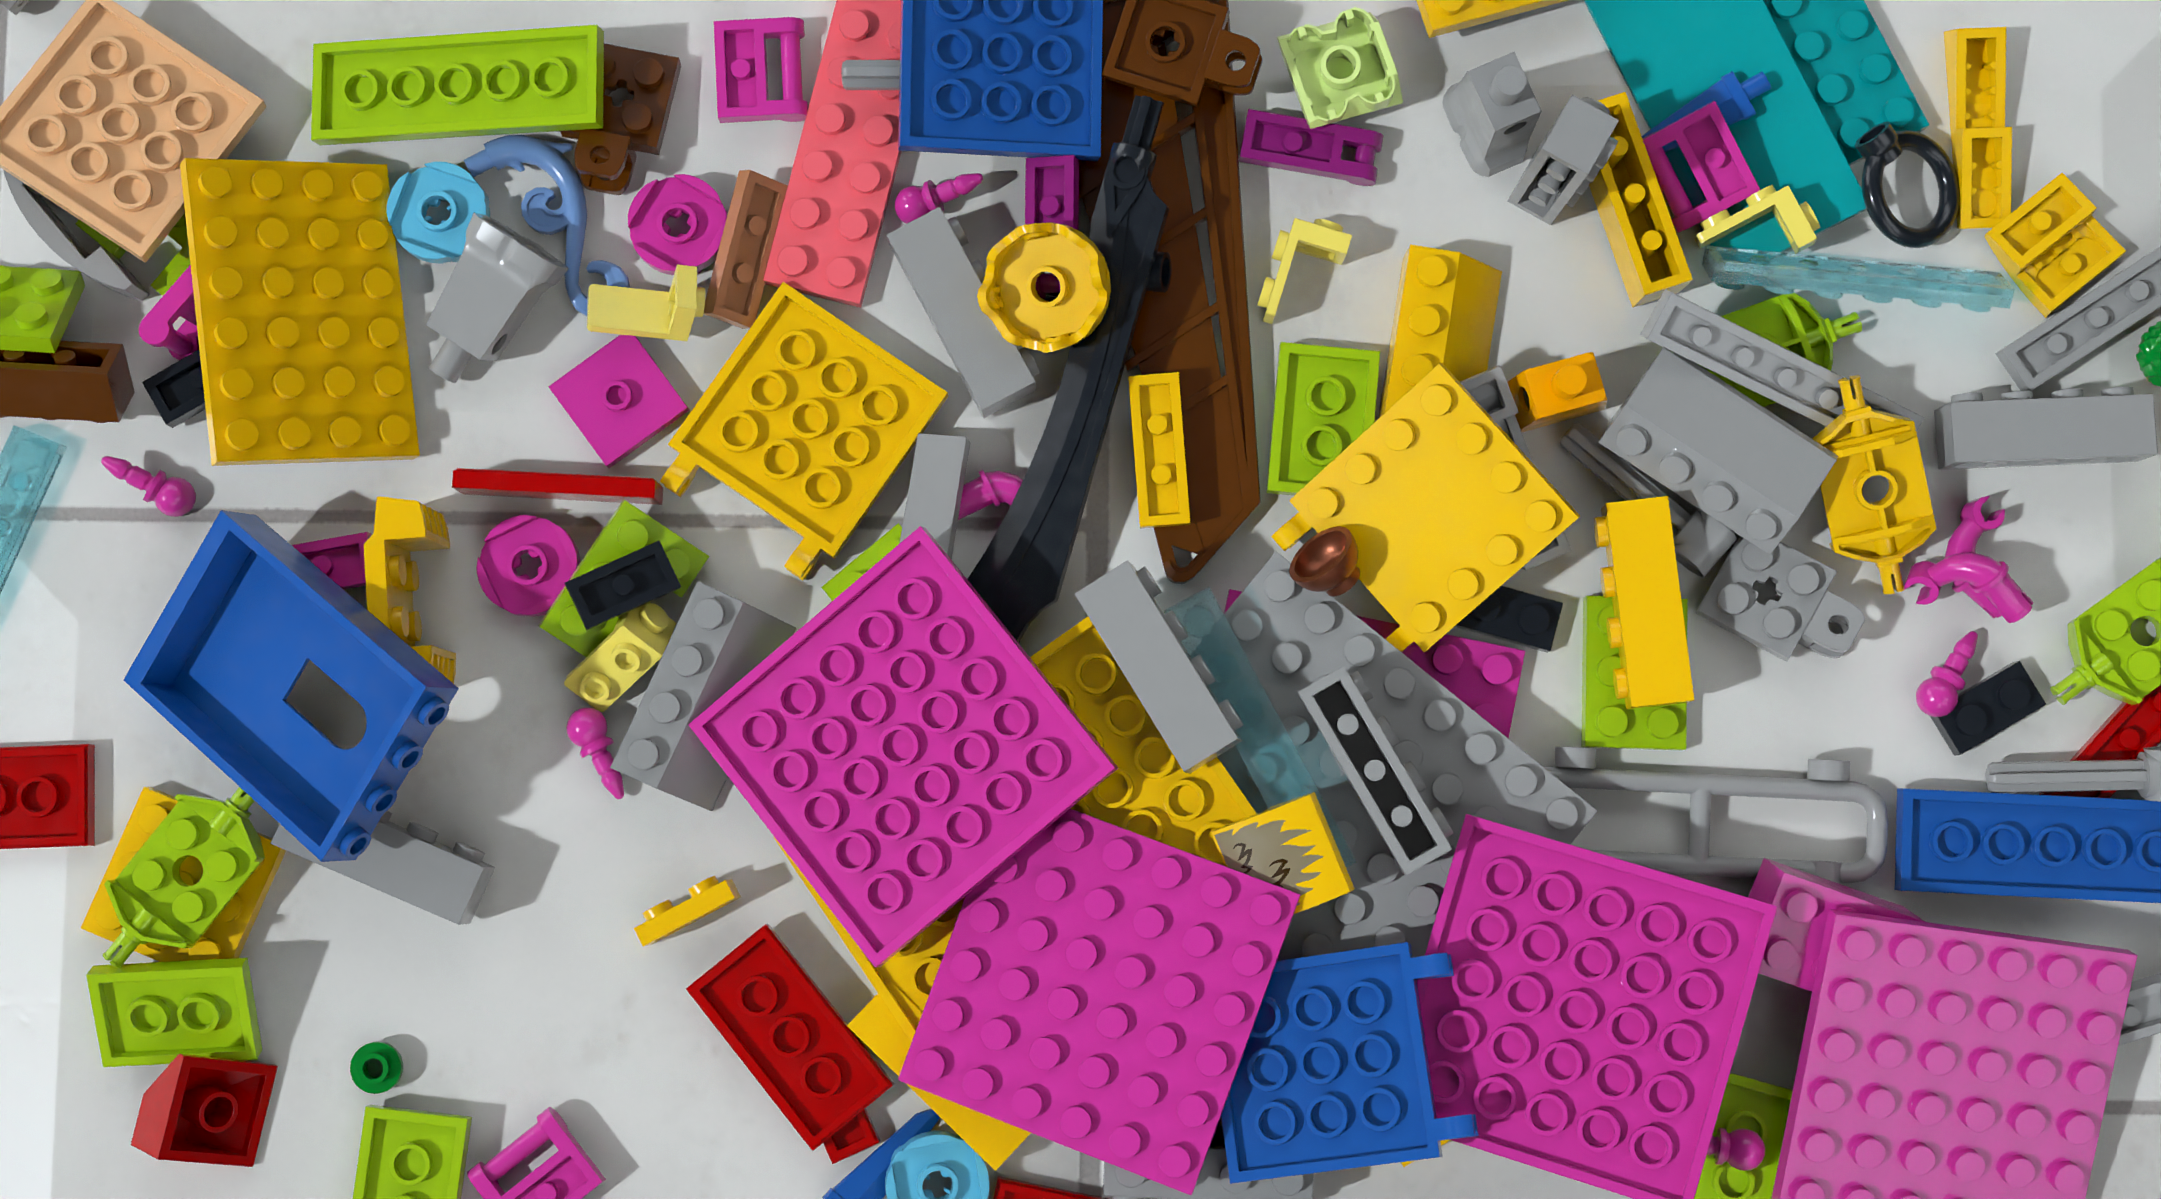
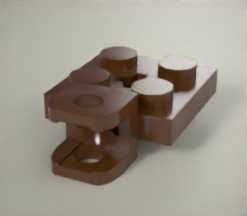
(1199, 61)
(633, 126)

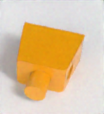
(1558, 391)

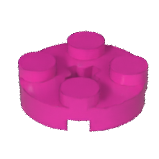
(671, 198)
(503, 555)

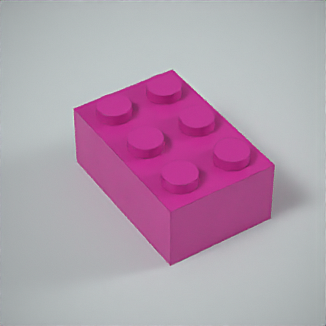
(1802, 915)

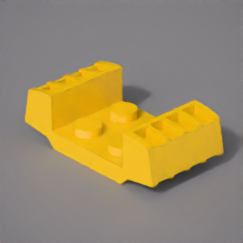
(392, 577)

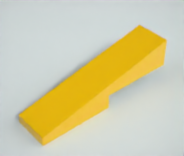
(1977, 124)

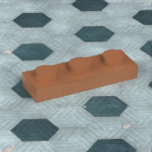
(745, 249)

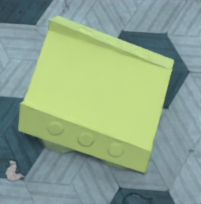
(1341, 68)

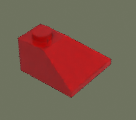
(205, 1111)

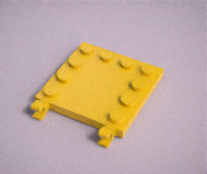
(805, 424)
(1434, 506)

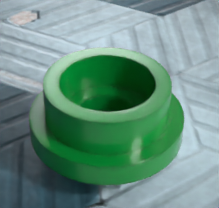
(391, 1063)

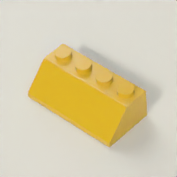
(1439, 317)

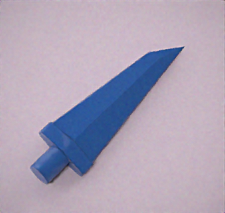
(1730, 96)
(868, 1178)

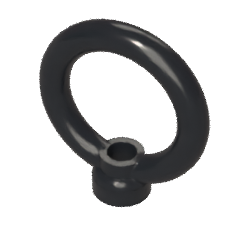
(1881, 147)

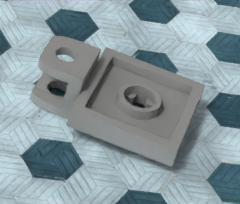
(1798, 615)

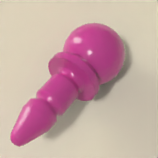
(917, 201)
(171, 495)
(1939, 694)
(588, 730)
(1740, 1148)

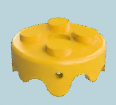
(1010, 286)

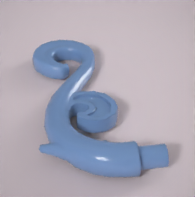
(572, 215)

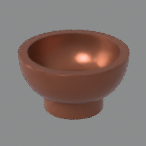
(1327, 562)

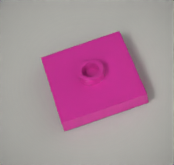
(619, 398)

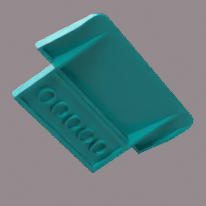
(1826, 79)

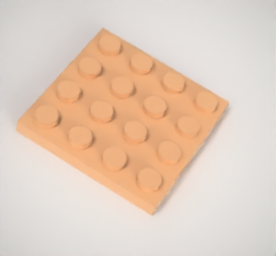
(114, 118)

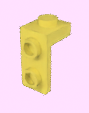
(1794, 219)
(1318, 239)
(648, 311)
(622, 657)

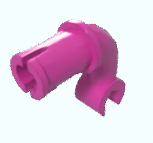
(988, 489)
(1965, 540)
(1981, 572)

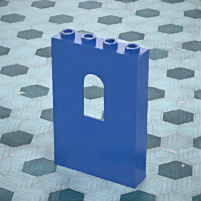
(234, 651)

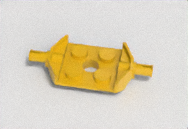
(1867, 446)

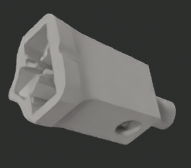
(1493, 114)
(489, 294)

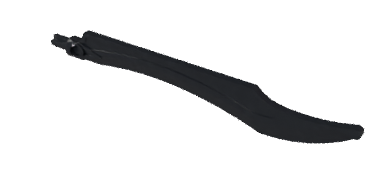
(1036, 538)

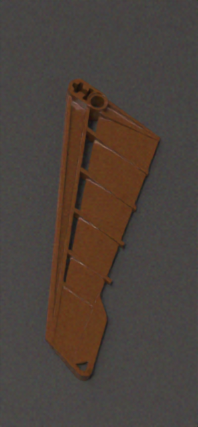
(1176, 325)

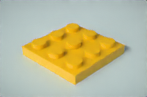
(229, 930)

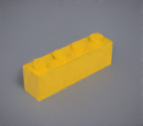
(1637, 214)
(1646, 603)
(883, 1035)

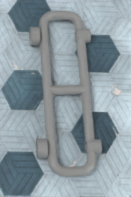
(1824, 781)

